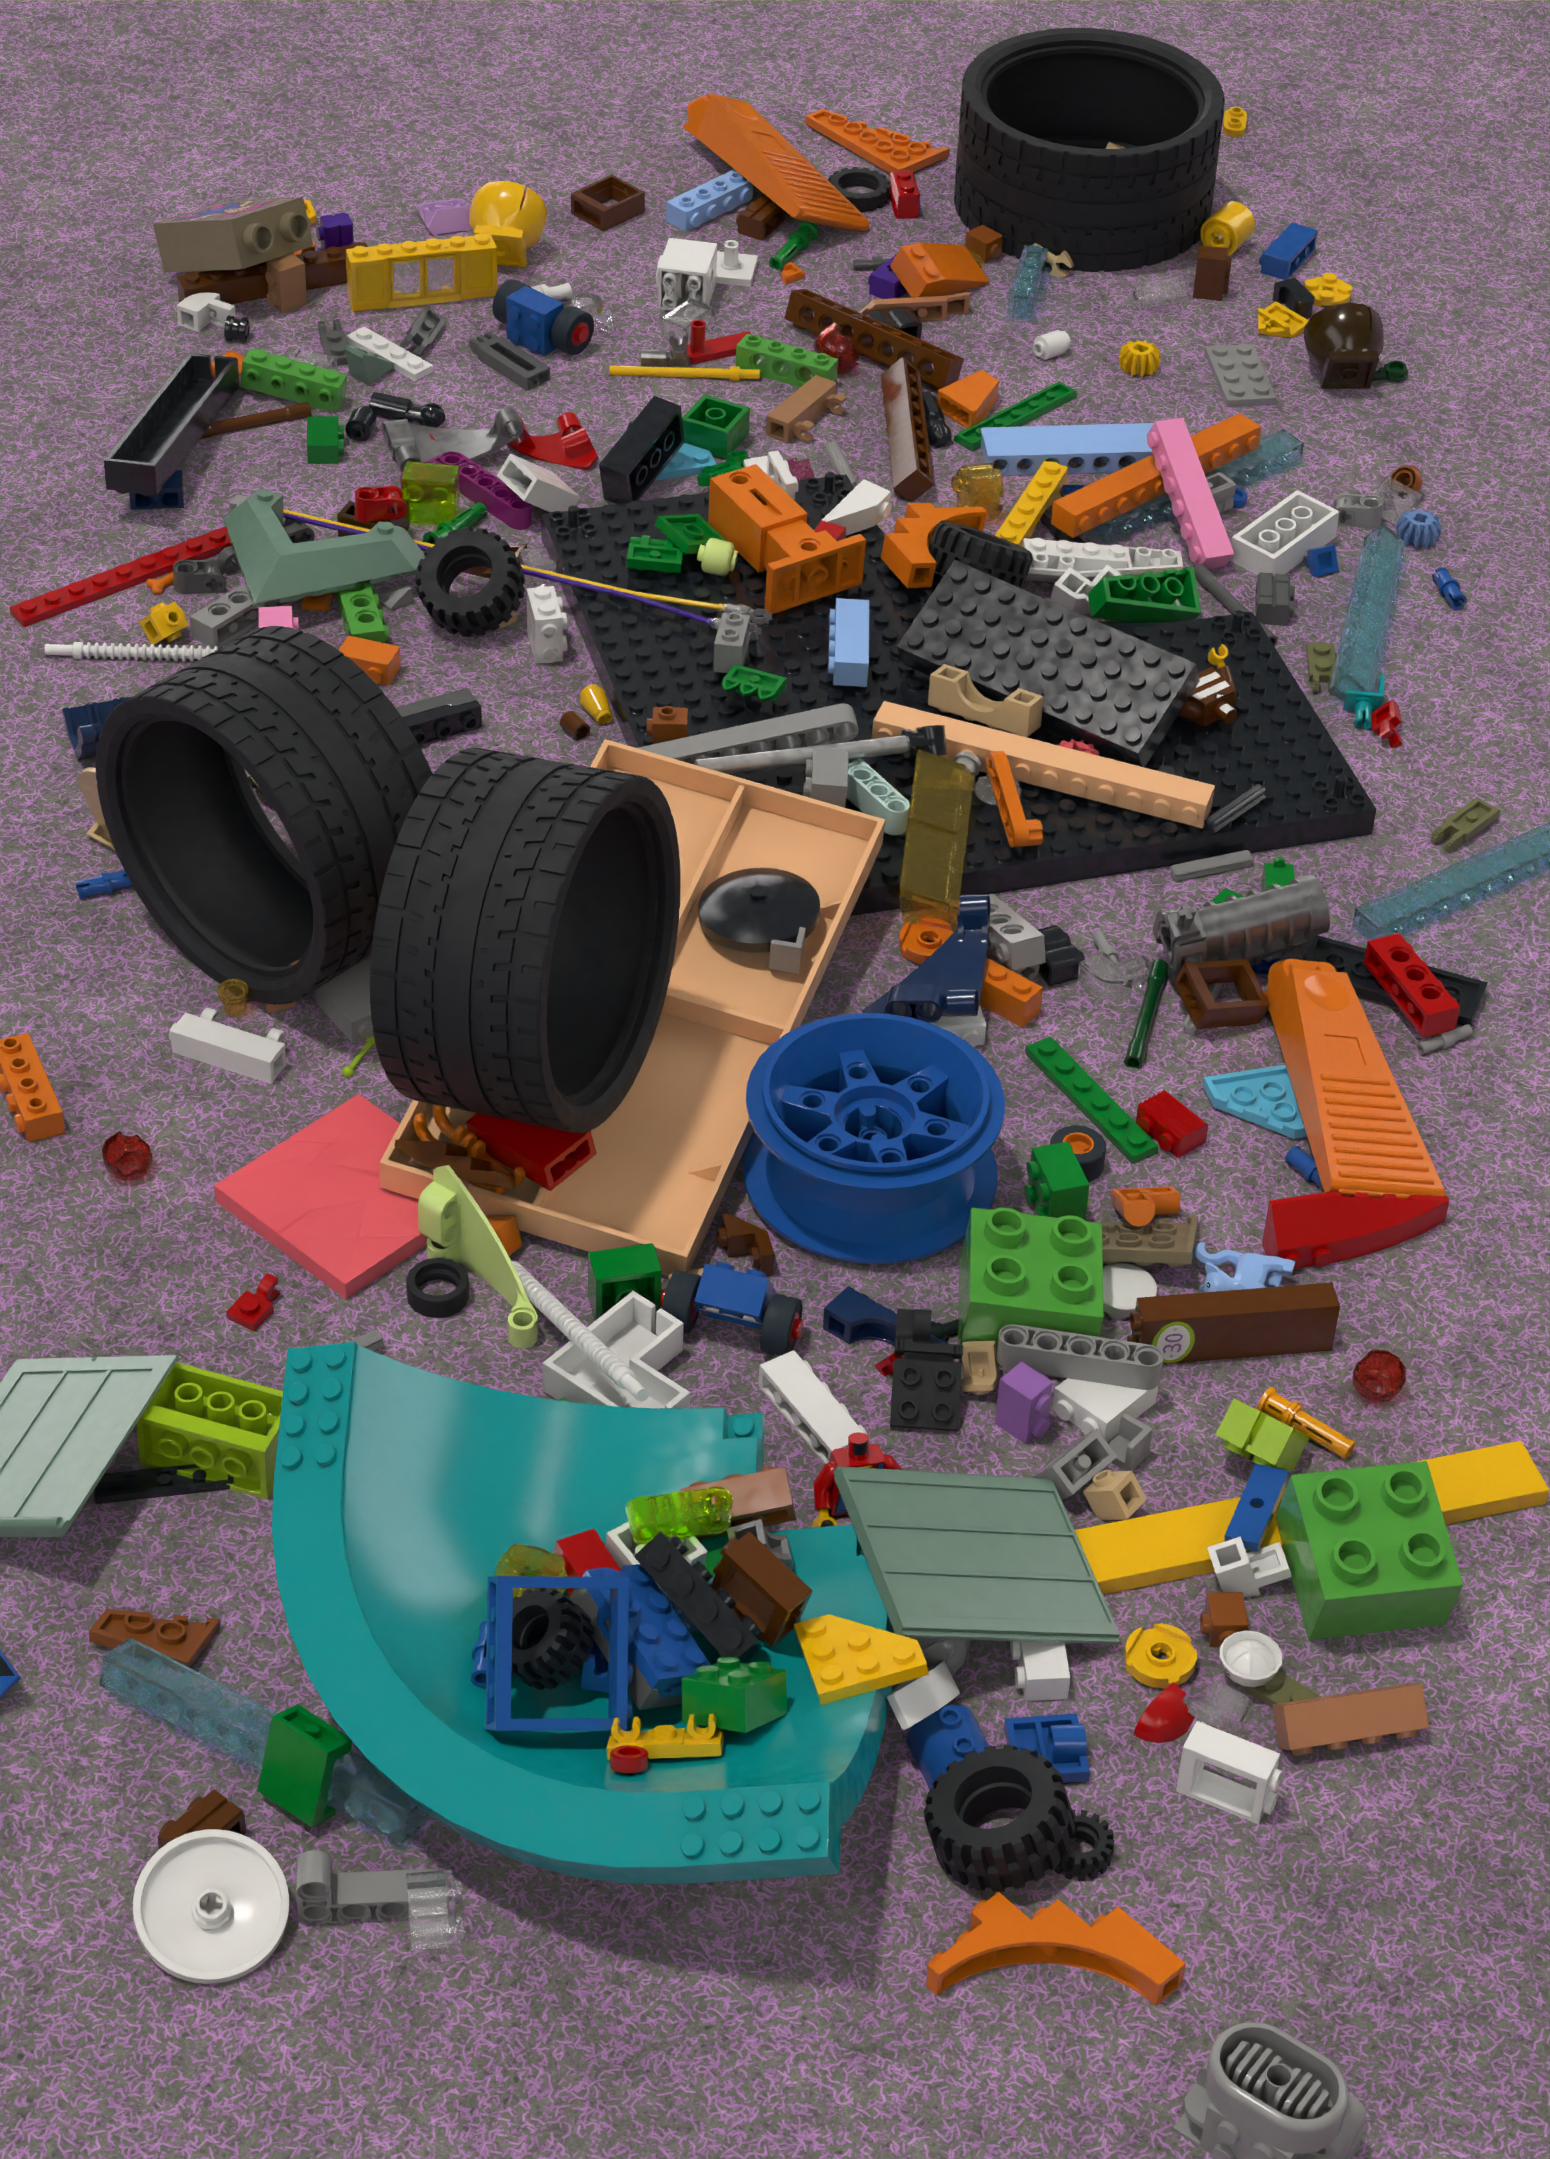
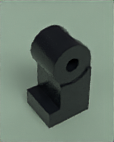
(1294, 296)

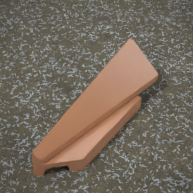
(925, 308)

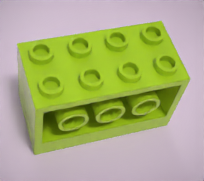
(215, 1425)

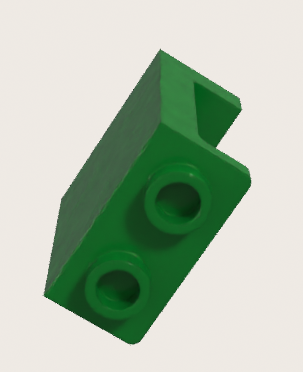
(301, 1763)

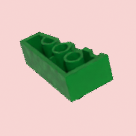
(1147, 597)

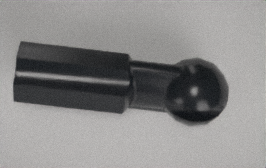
(402, 408)
(938, 432)

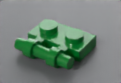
(654, 555)

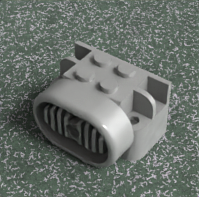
(1270, 2100)

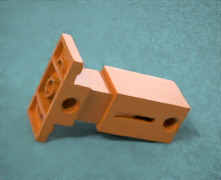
(775, 537)

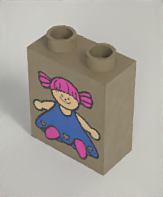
(233, 234)

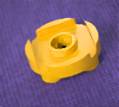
(1329, 290)
(1155, 1672)

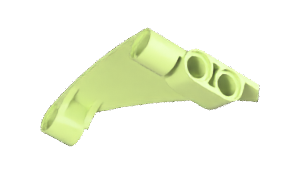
(463, 1234)

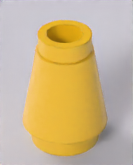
(596, 703)

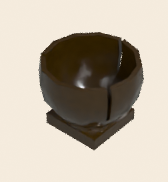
(1345, 345)

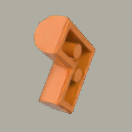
(1141, 1204)

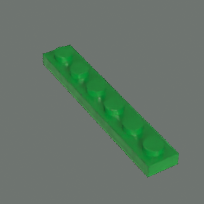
(1091, 1100)

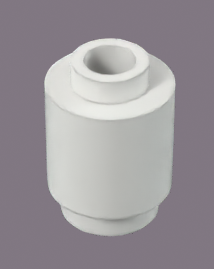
(1051, 344)

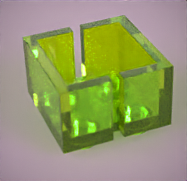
(431, 492)

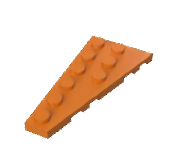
(881, 146)

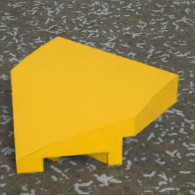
(1280, 321)

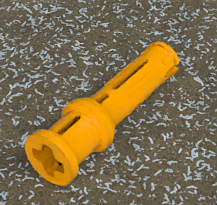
(1294, 1416)

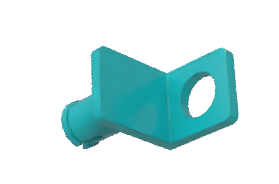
(1364, 704)

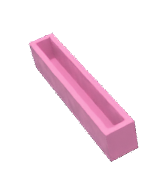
(1189, 493)

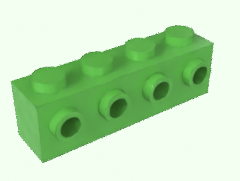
(293, 380)

